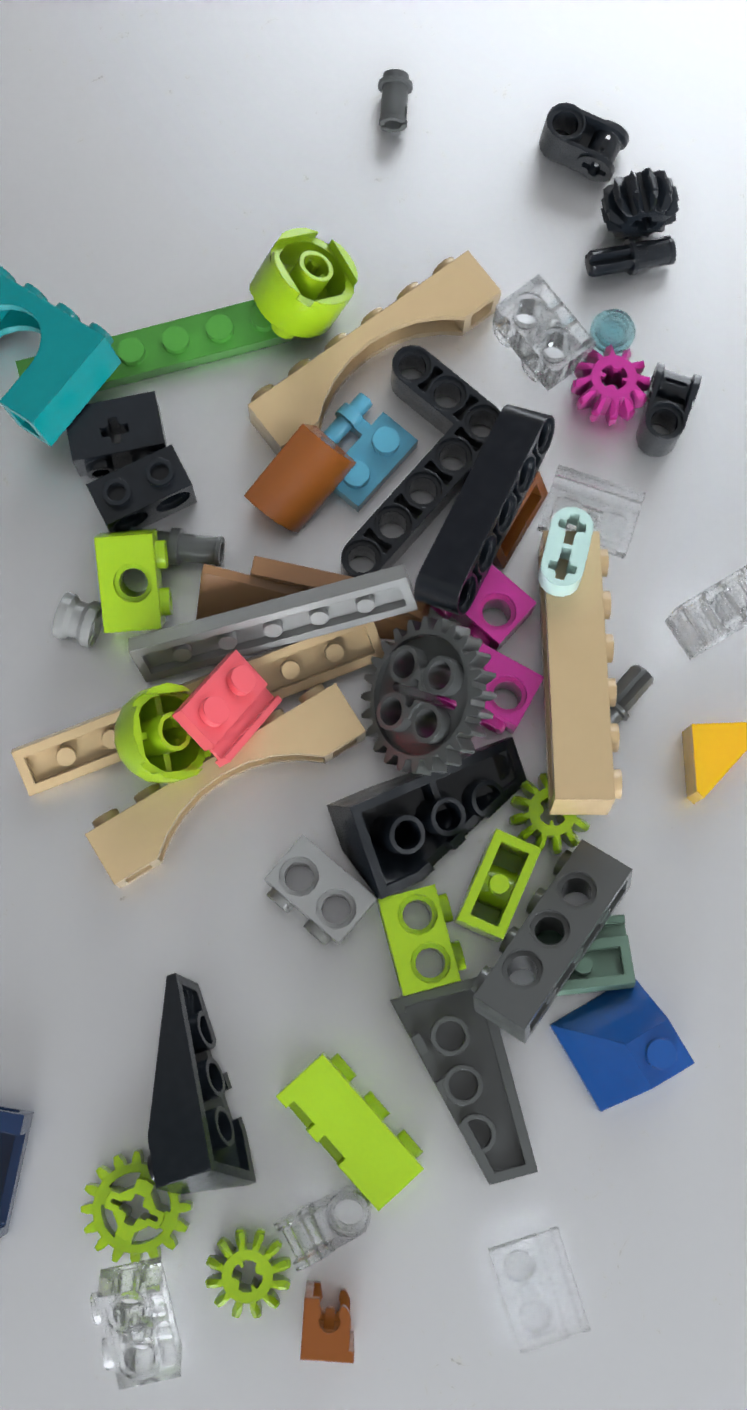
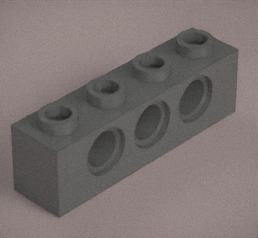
(522, 1007)

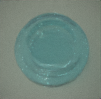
(613, 328)

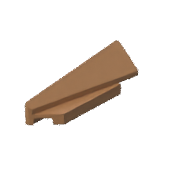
(270, 579)

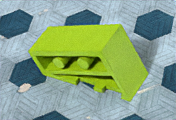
(352, 1129)

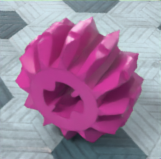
(608, 399)

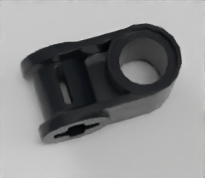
(584, 142)
(668, 404)

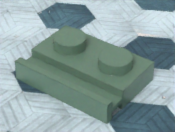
(604, 965)

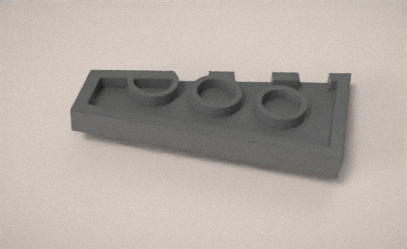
(471, 1075)

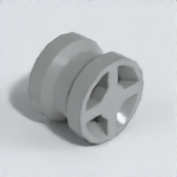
(78, 620)

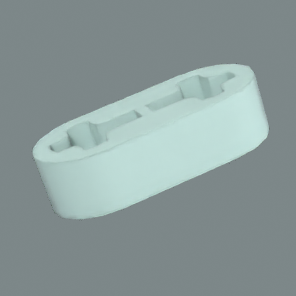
(575, 553)

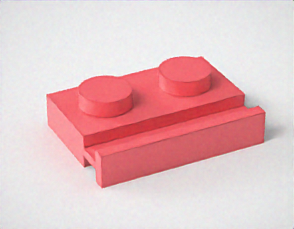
(227, 708)

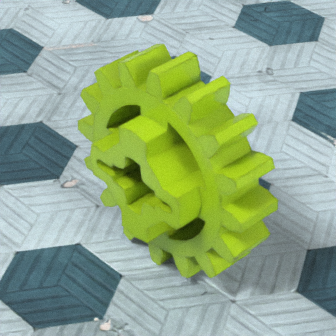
(115, 1199)

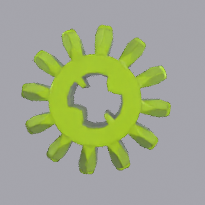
(535, 826)
(231, 1278)

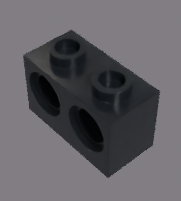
(143, 491)

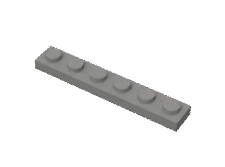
(274, 623)

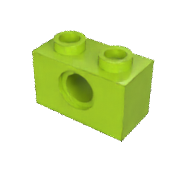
(121, 607)
(497, 885)

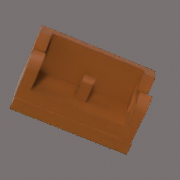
(327, 1332)

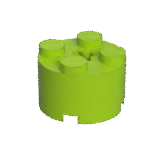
(303, 284)

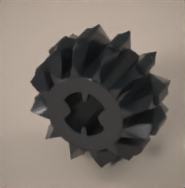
(639, 204)

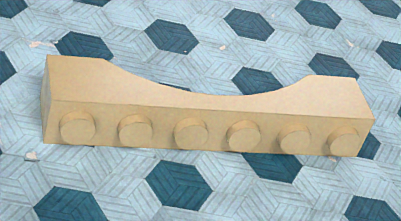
(445, 304)
(140, 836)

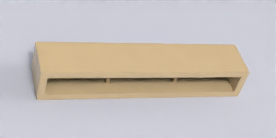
(579, 690)

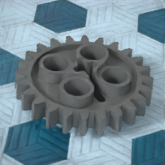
(440, 661)

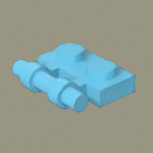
(376, 452)

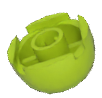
(153, 741)

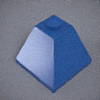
(621, 1045)

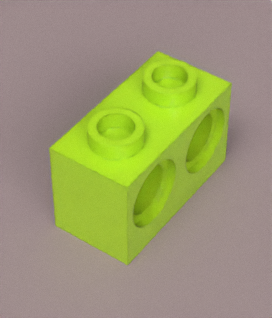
(408, 942)

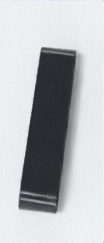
(484, 509)

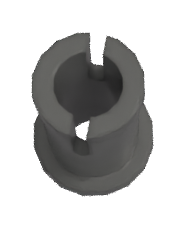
(395, 89)

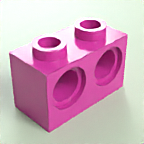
(499, 593)
(509, 676)

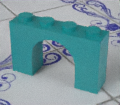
(67, 367)

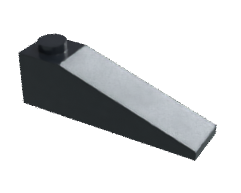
(412, 821)
(190, 1124)

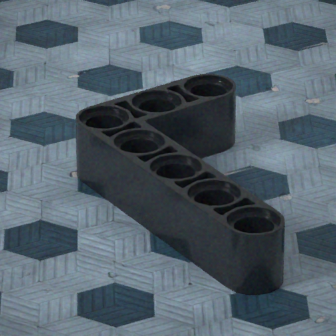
(429, 473)

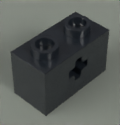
(94, 429)

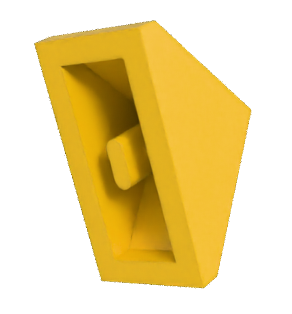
(710, 754)

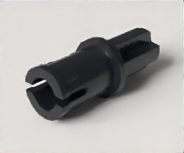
(631, 256)

